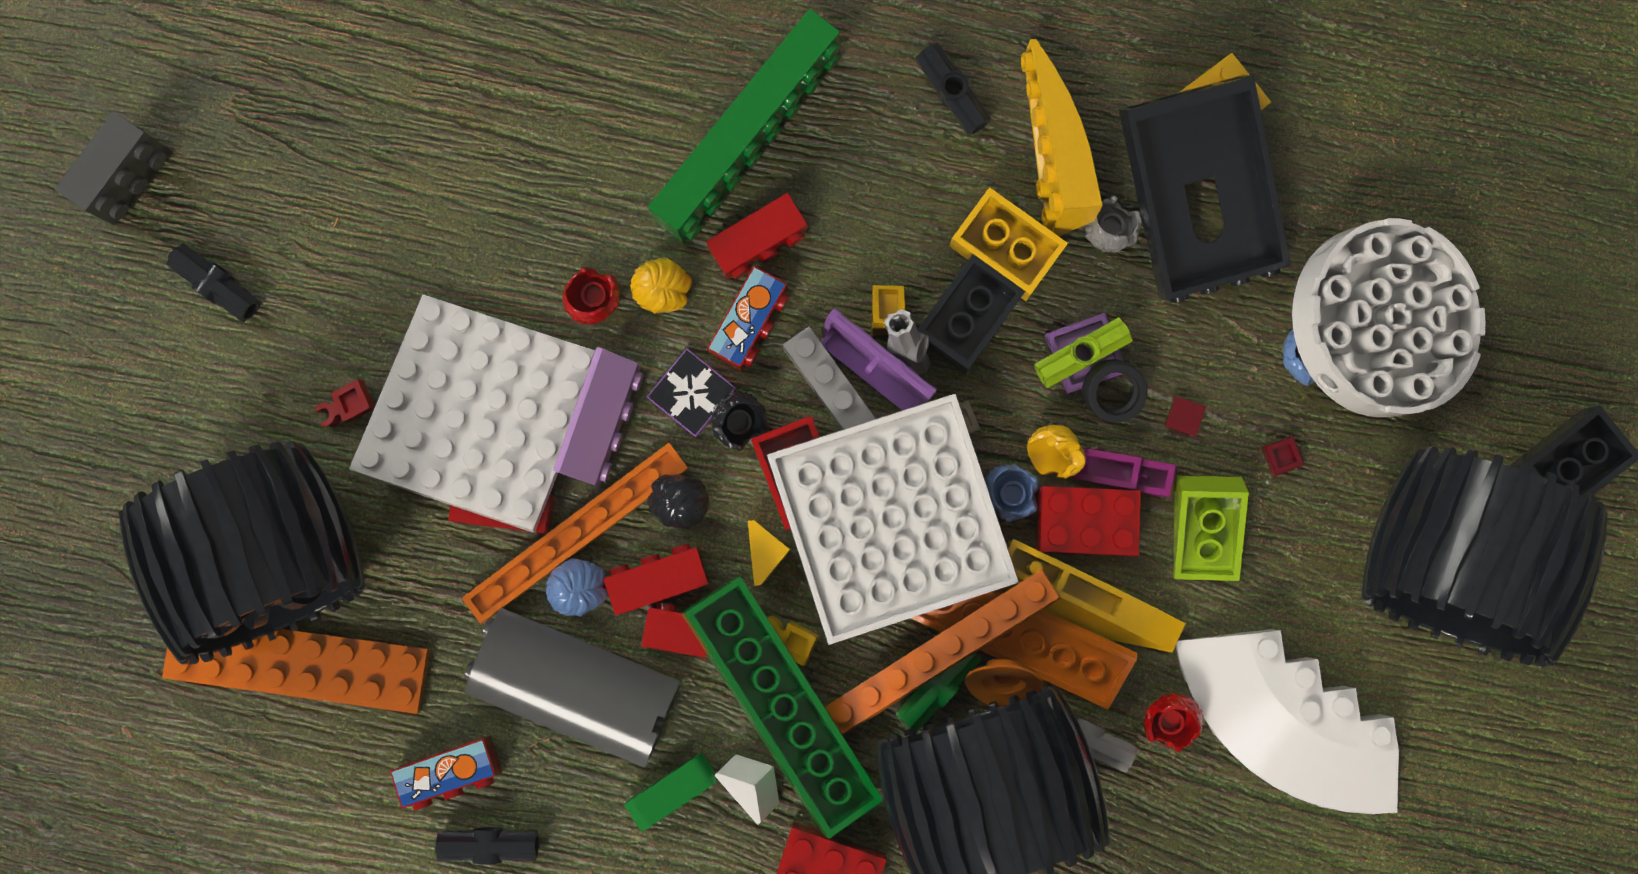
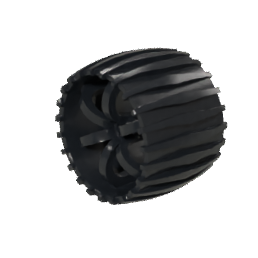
(240, 550)
(1486, 554)
(995, 790)

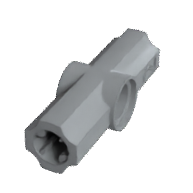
(907, 341)
(1108, 748)

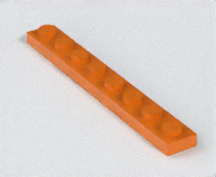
(572, 535)
(943, 652)

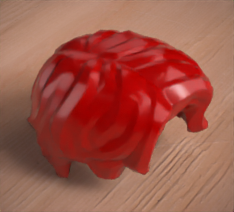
(590, 296)
(1173, 720)

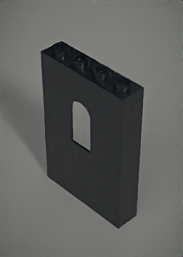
(1190, 139)

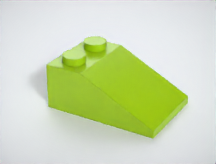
(1209, 527)

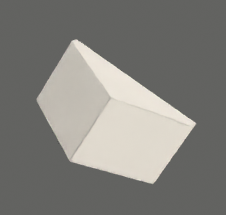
(751, 785)

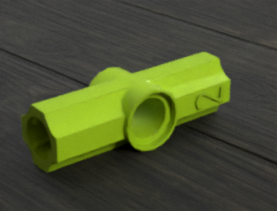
(1099, 342)

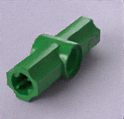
(934, 694)

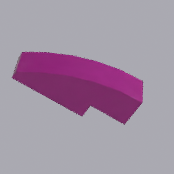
(1128, 473)

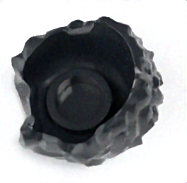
(738, 419)
(678, 501)

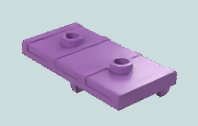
(874, 363)

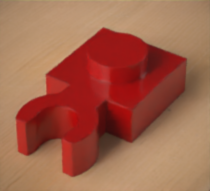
(349, 404)

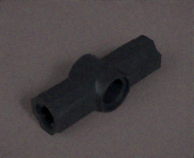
(941, 73)
(213, 282)
(487, 845)

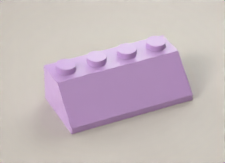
(598, 417)

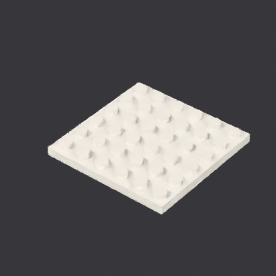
(474, 413)
(892, 519)

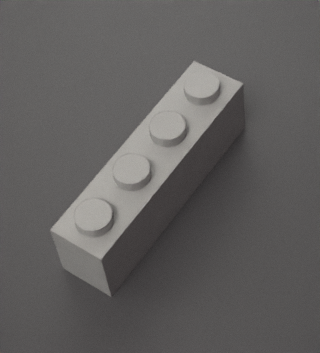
(827, 380)

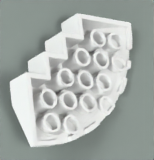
(1289, 726)

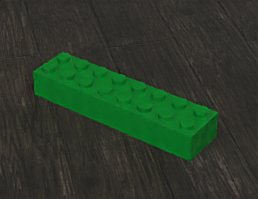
(746, 127)
(782, 707)

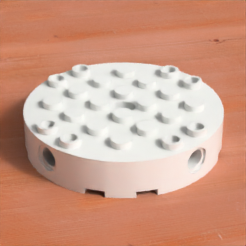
(1388, 318)

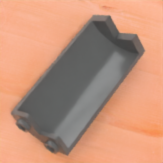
(571, 686)

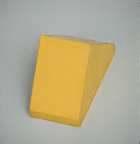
(885, 301)
(765, 552)

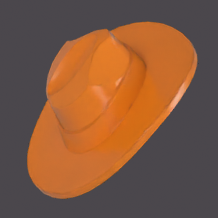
(1001, 680)

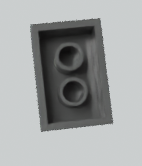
(112, 169)

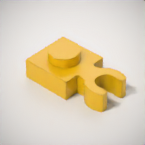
(796, 639)

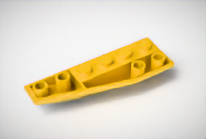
(1062, 150)
(1097, 604)

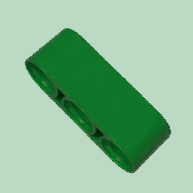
(671, 791)

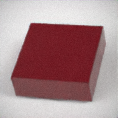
(1184, 416)
(1282, 456)

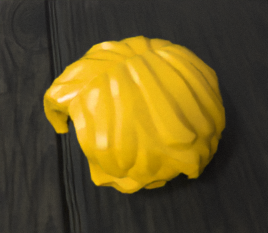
(660, 286)
(1056, 451)

